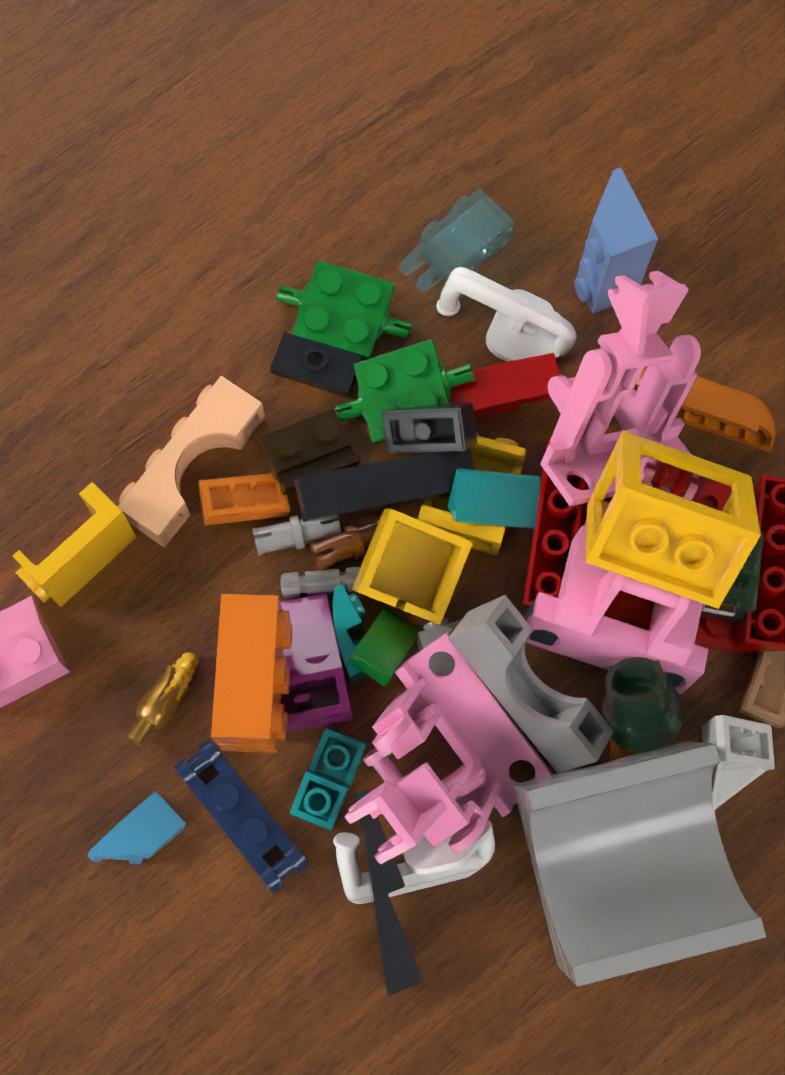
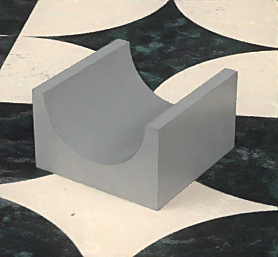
(633, 863)

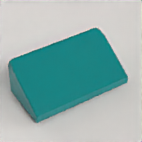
(494, 498)

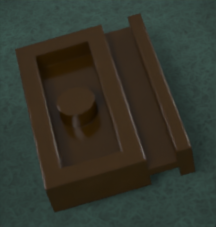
(307, 449)

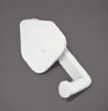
(522, 324)
(423, 864)

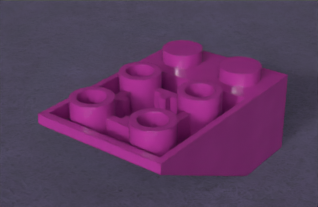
(316, 673)

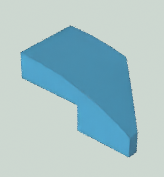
(140, 832)

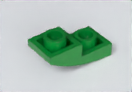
(384, 647)

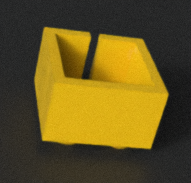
(412, 565)

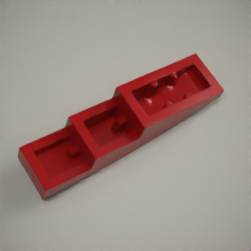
(507, 385)

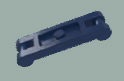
(241, 816)

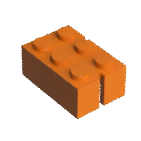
(251, 673)

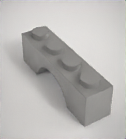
(560, 726)

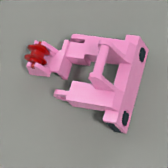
(576, 623)

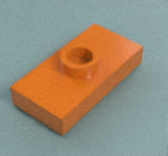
(241, 499)

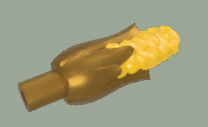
(163, 698)

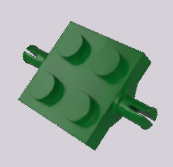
(344, 309)
(401, 380)

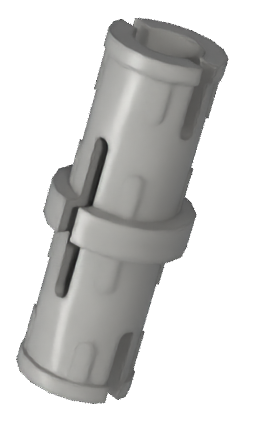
(294, 534)

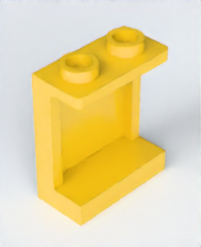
(487, 455)
(82, 553)

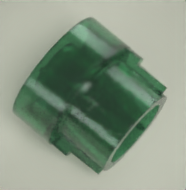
(641, 705)

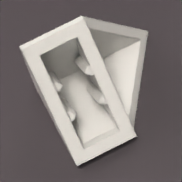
(743, 752)

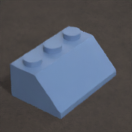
(616, 245)

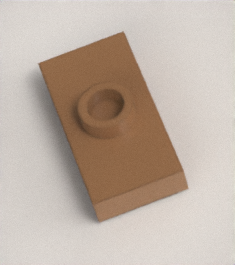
(766, 690)

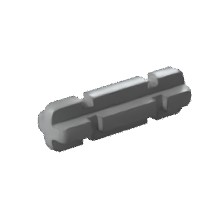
(317, 582)

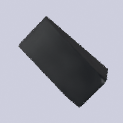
(430, 428)

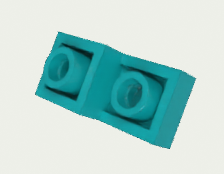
(348, 623)
(328, 778)

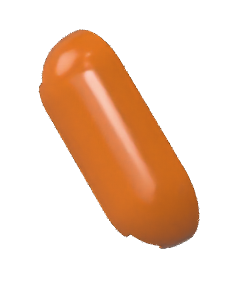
(726, 413)

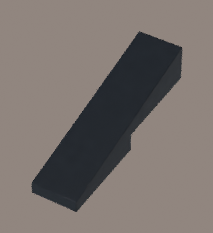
(379, 484)
(396, 958)

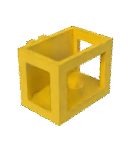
(665, 536)

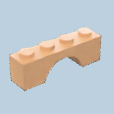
(222, 419)

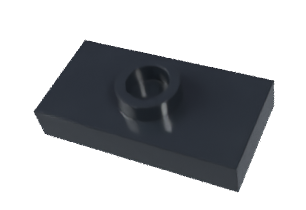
(315, 364)

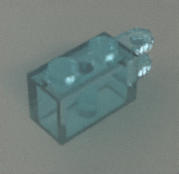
(461, 239)

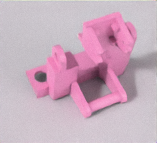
(607, 384)
(476, 731)

